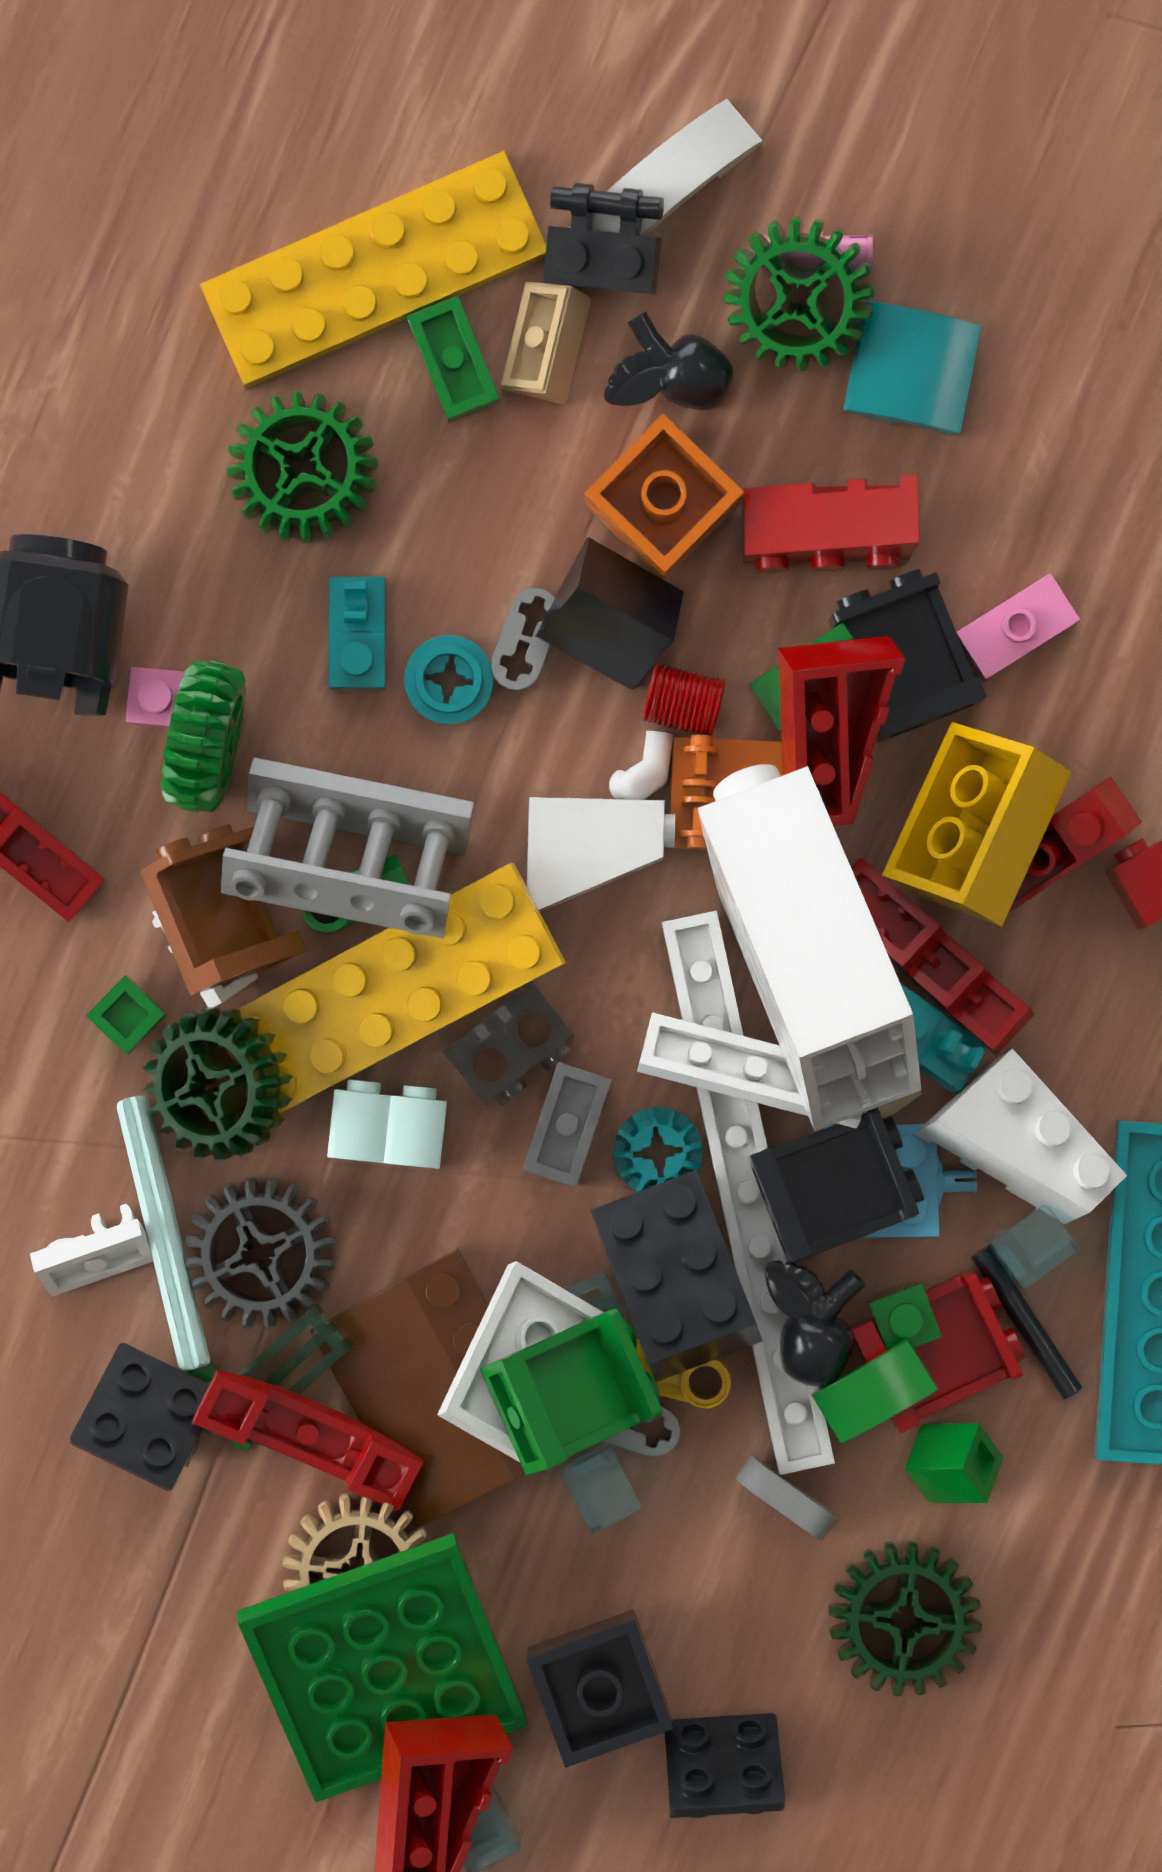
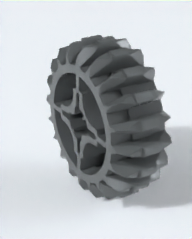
(270, 1276)

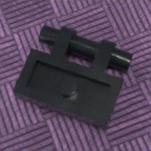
(603, 258)

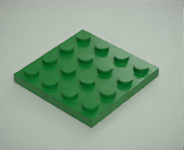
(374, 1650)

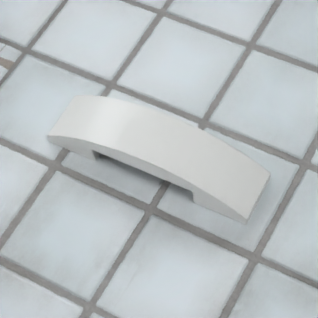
(686, 163)

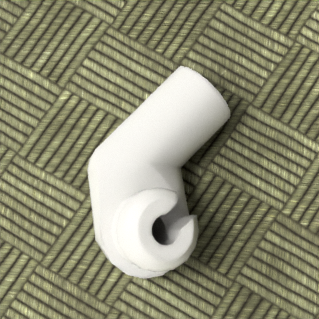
(647, 775)

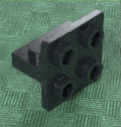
(142, 1417)
(724, 1766)

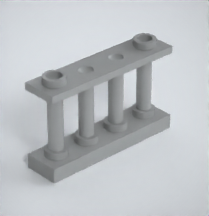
(358, 807)

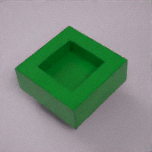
(126, 1015)
(904, 1316)

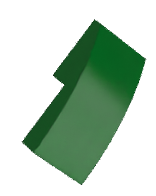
(875, 1391)

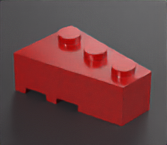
(830, 525)
(833, 712)
(434, 1789)

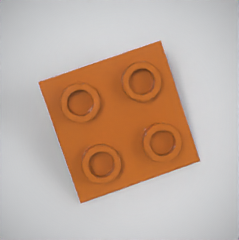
(699, 767)

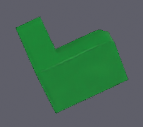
(954, 1463)

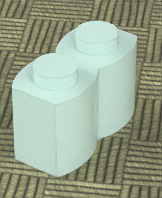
(387, 1127)

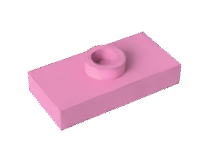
(1017, 627)

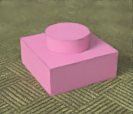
(152, 696)

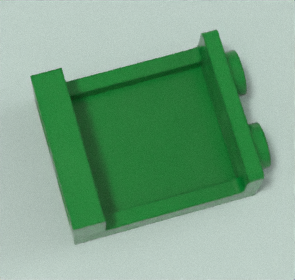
(572, 1390)

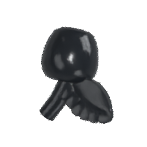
(687, 373)
(813, 1339)

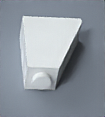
(591, 843)

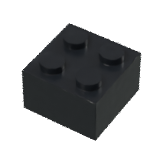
(599, 1688)

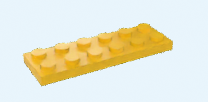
(374, 269)
(405, 985)

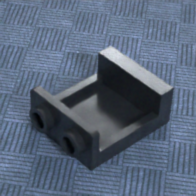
(935, 668)
(836, 1186)

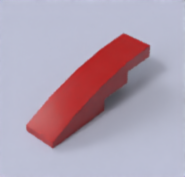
(44, 862)
(940, 964)

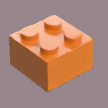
(663, 497)

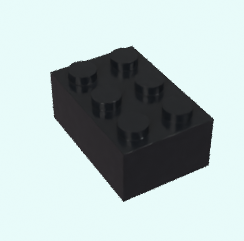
(676, 1276)

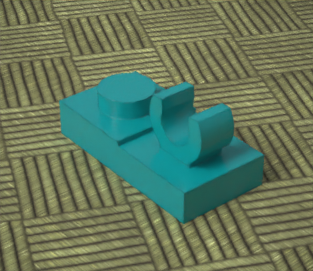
(357, 633)
(943, 1047)

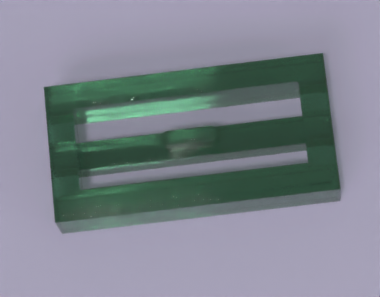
(326, 1332)

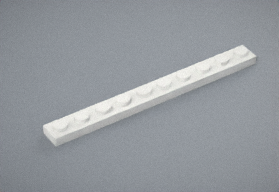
(733, 1134)

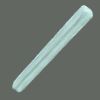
(163, 1233)

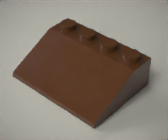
(401, 1371)

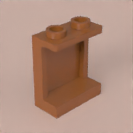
(212, 932)

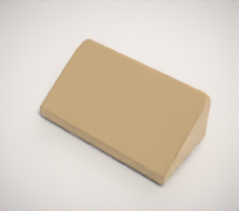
(546, 342)

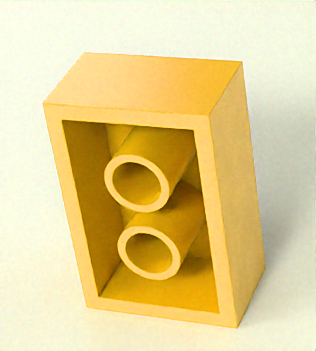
(977, 823)

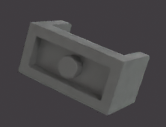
(567, 1124)

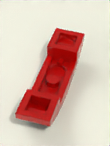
(309, 1433)

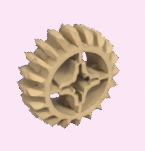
(364, 1521)

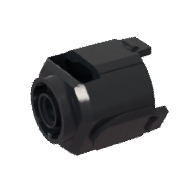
(60, 620)

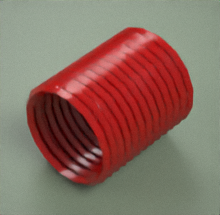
(683, 700)

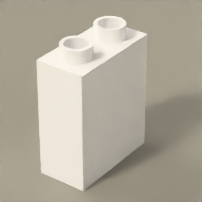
(810, 944)

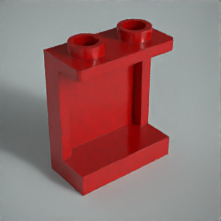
(968, 1355)

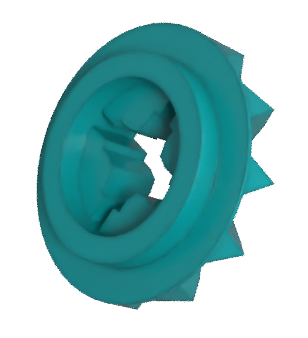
(431, 660)
(637, 1134)

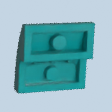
(912, 368)

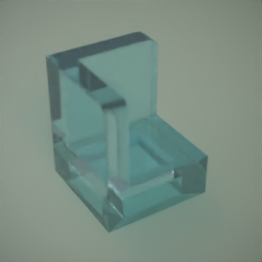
(1032, 1246)
(600, 1488)
(492, 1836)

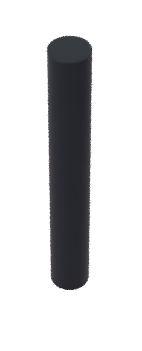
(1027, 1323)

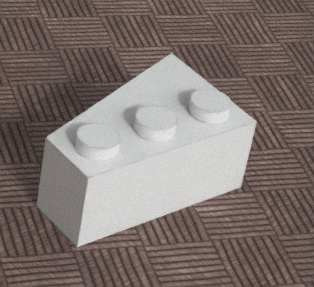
(1025, 1139)

